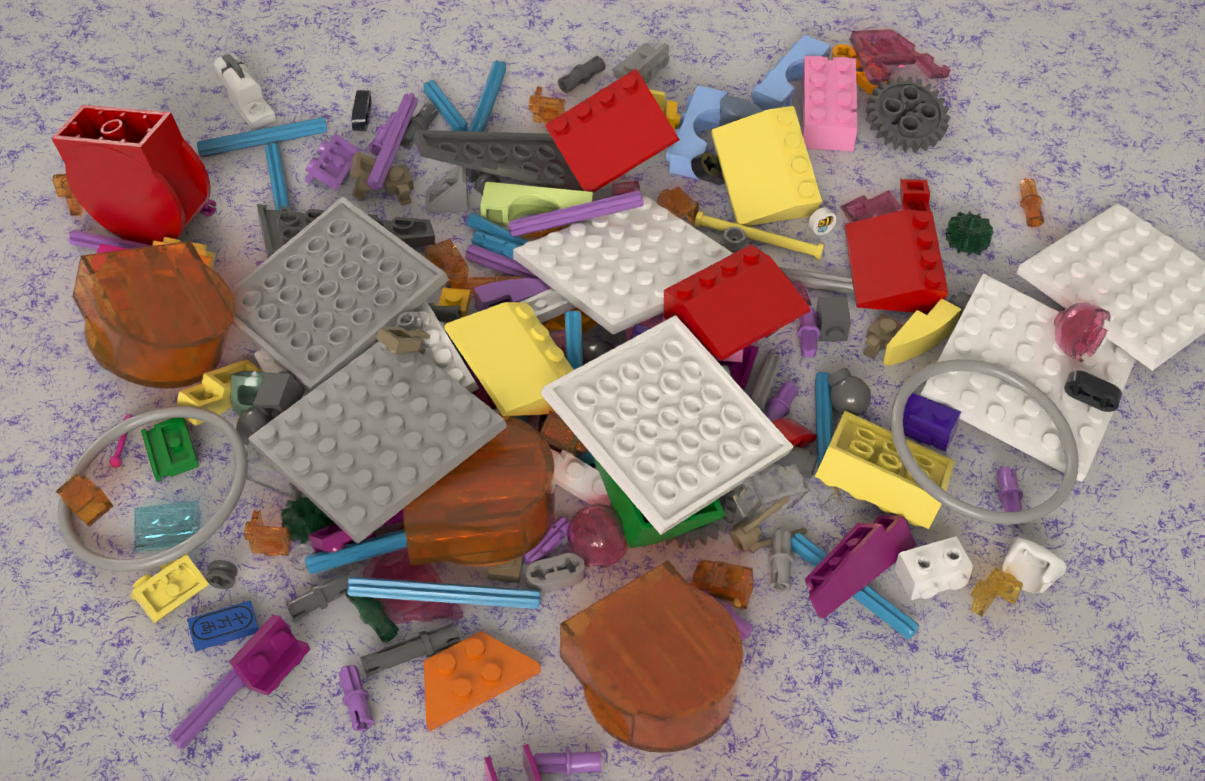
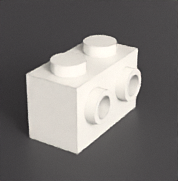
(933, 568)

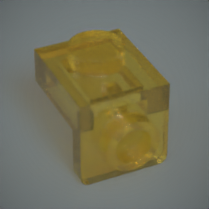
(996, 584)

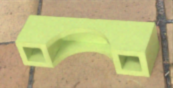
(509, 201)

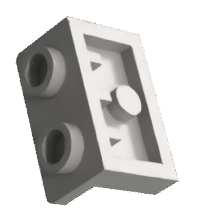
(646, 61)

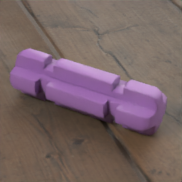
(551, 540)

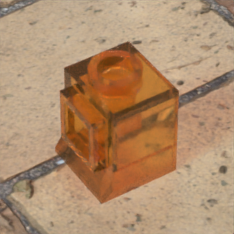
(678, 203)
(84, 499)

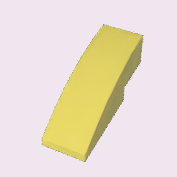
(922, 332)
(214, 390)

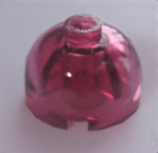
(1080, 329)
(597, 535)

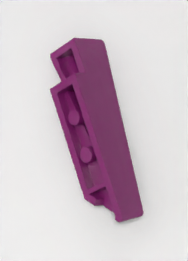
(857, 561)

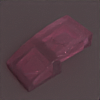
(862, 208)

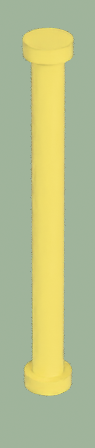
(762, 236)

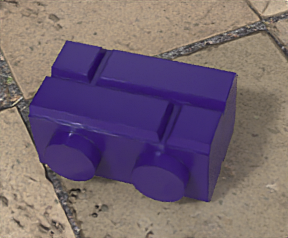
(930, 422)

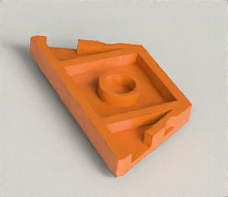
(471, 675)

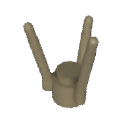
(747, 533)

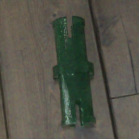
(373, 613)

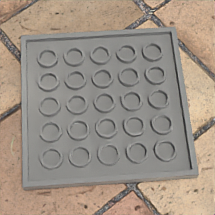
(331, 292)
(376, 437)

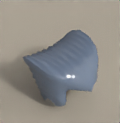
(736, 108)

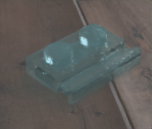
(165, 525)

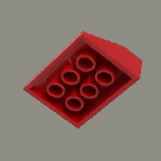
(612, 132)
(896, 262)
(735, 301)

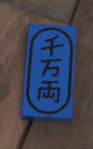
(222, 625)

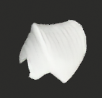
(1033, 565)

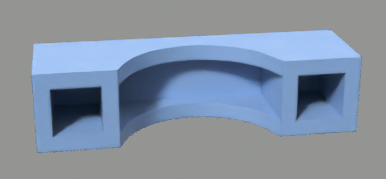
(775, 89)
(701, 114)

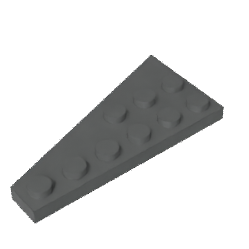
(507, 154)
(283, 225)

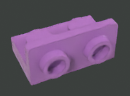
(333, 162)

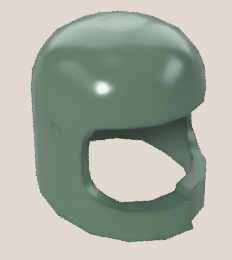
(244, 389)

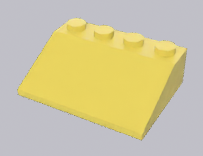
(767, 167)
(510, 356)
(869, 468)

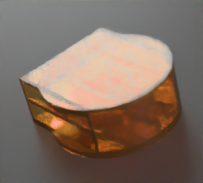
(154, 313)
(488, 505)
(656, 661)

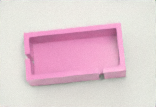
(829, 103)

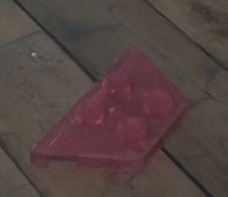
(397, 567)

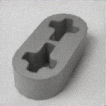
(555, 572)

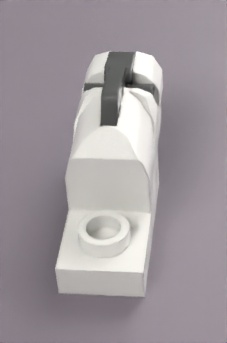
(244, 91)

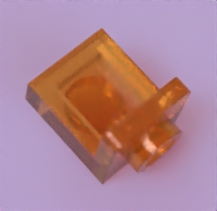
(545, 108)
(63, 190)
(266, 539)

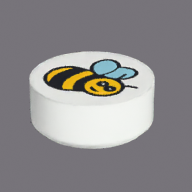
(822, 221)

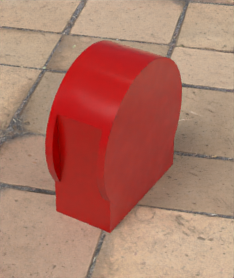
(133, 171)

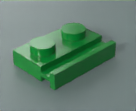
(170, 448)

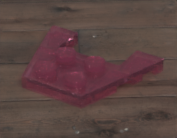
(887, 48)

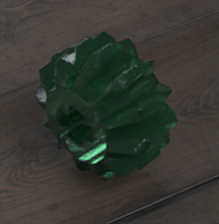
(969, 233)
(303, 518)

